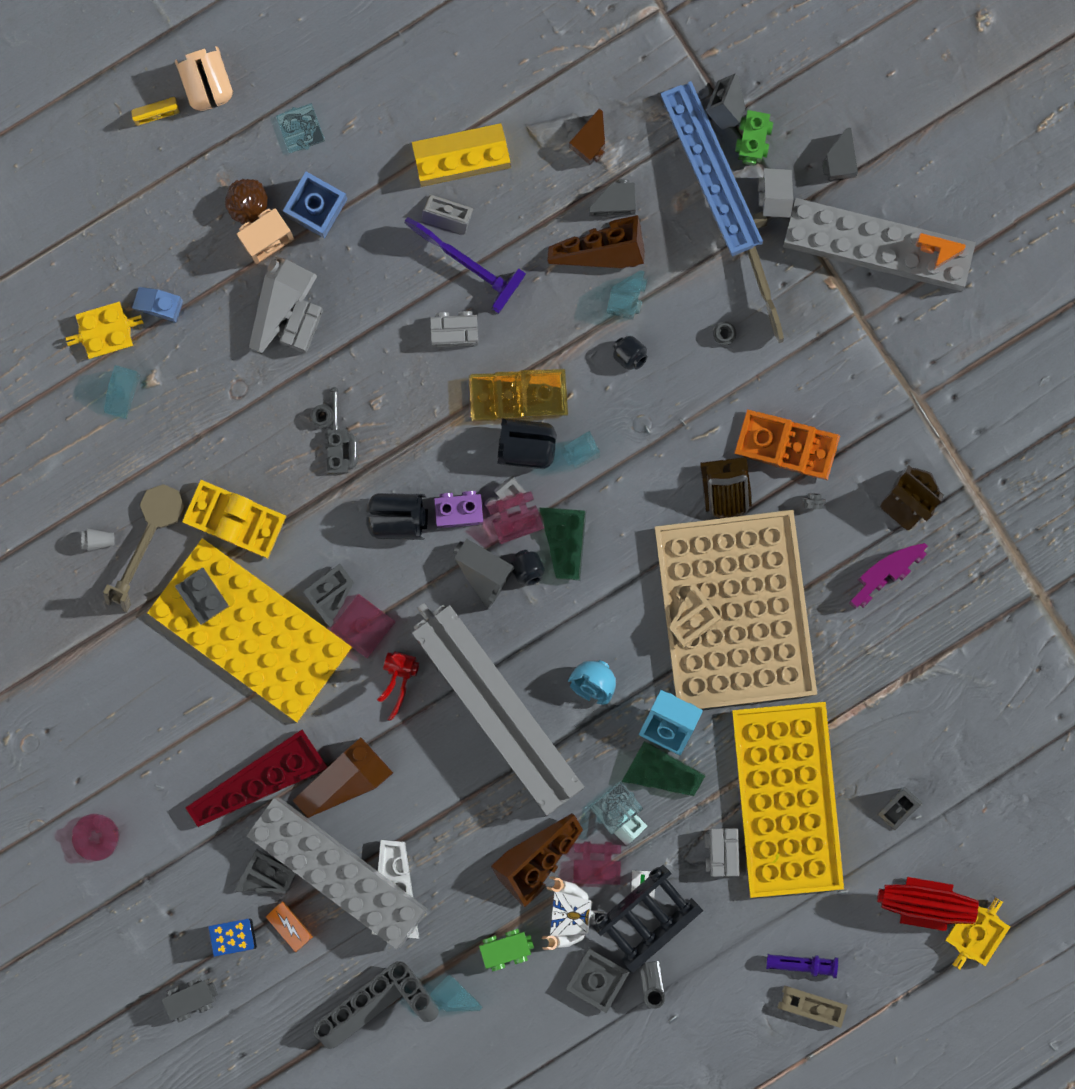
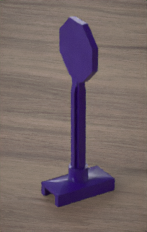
(503, 287)

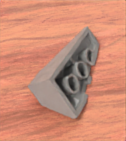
(280, 291)

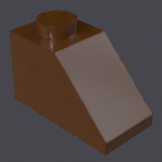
(590, 140)

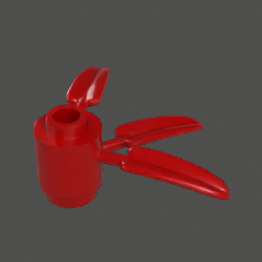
(398, 665)

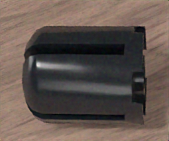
(526, 444)
(398, 505)

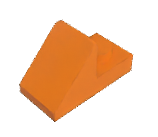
(946, 249)

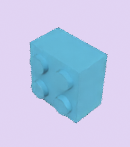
(670, 722)

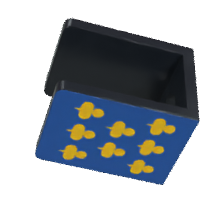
(232, 937)

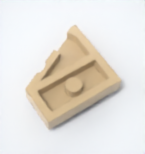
(694, 617)

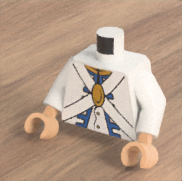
(570, 915)

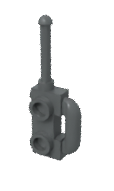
(336, 438)

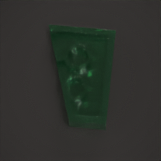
(566, 539)
(662, 771)

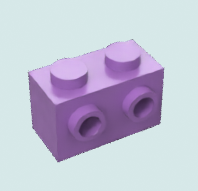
(458, 510)

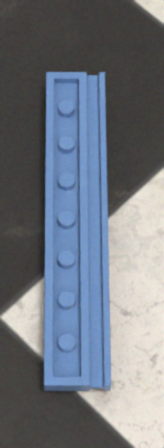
(711, 168)

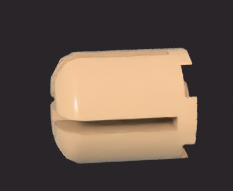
(194, 83)

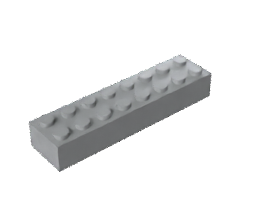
(873, 244)
(337, 872)

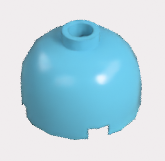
(593, 680)

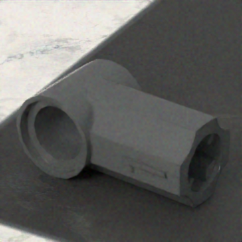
(652, 981)

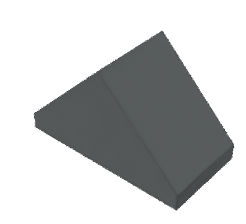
(899, 808)

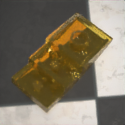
(518, 395)

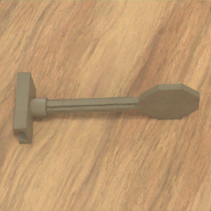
(761, 221)
(160, 508)

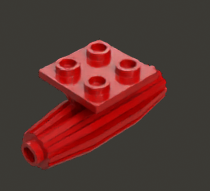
(928, 904)

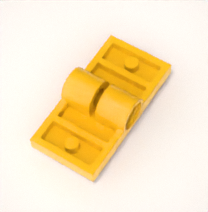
(234, 519)

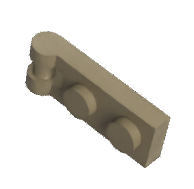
(813, 1007)

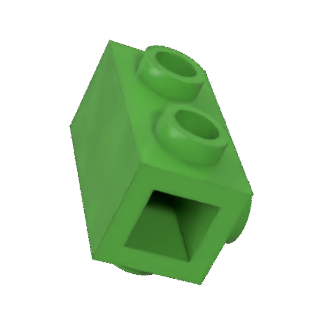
(753, 145)
(514, 947)

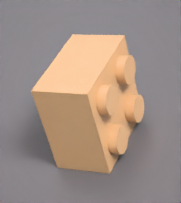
(265, 235)

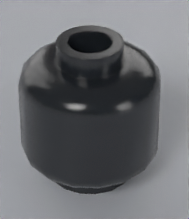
(630, 353)
(528, 567)

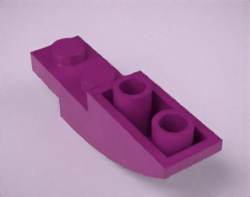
(893, 566)

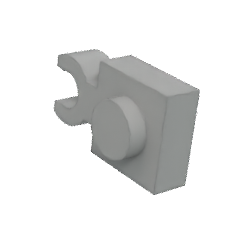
(505, 491)

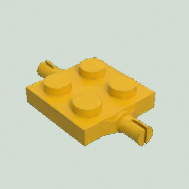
(104, 330)
(979, 939)

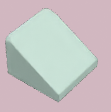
(630, 830)

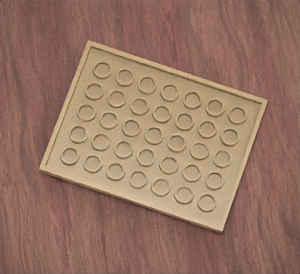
(755, 585)

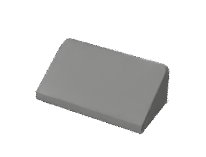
(446, 214)

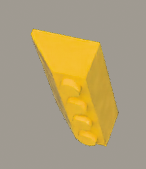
(461, 155)

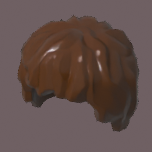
(246, 200)

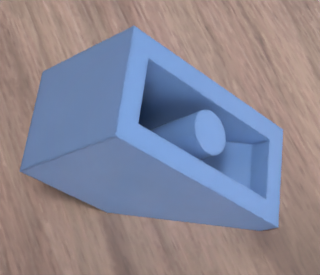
(158, 303)

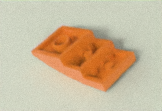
(787, 444)

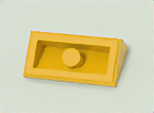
(155, 111)

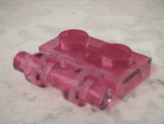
(518, 523)
(596, 871)

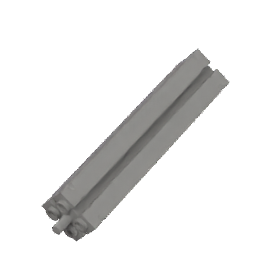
(496, 708)

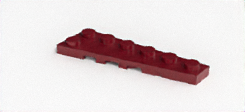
(272, 772)

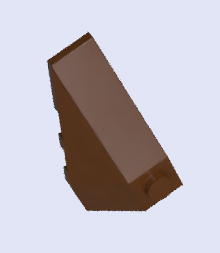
(610, 247)
(346, 778)
(531, 861)

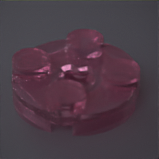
(100, 824)

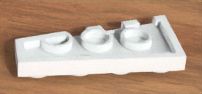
(395, 867)

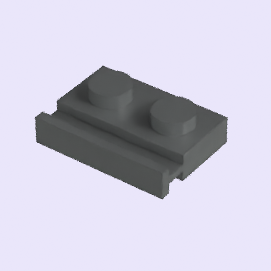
(202, 596)

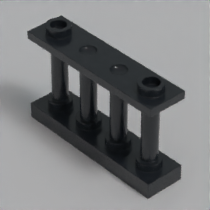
(669, 925)

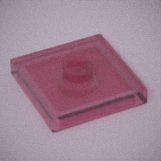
(362, 626)

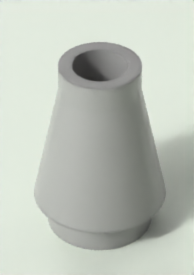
(96, 539)

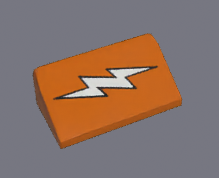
(289, 926)

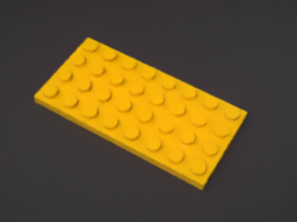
(258, 637)
(787, 799)

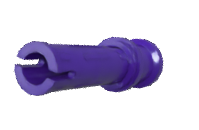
(813, 965)

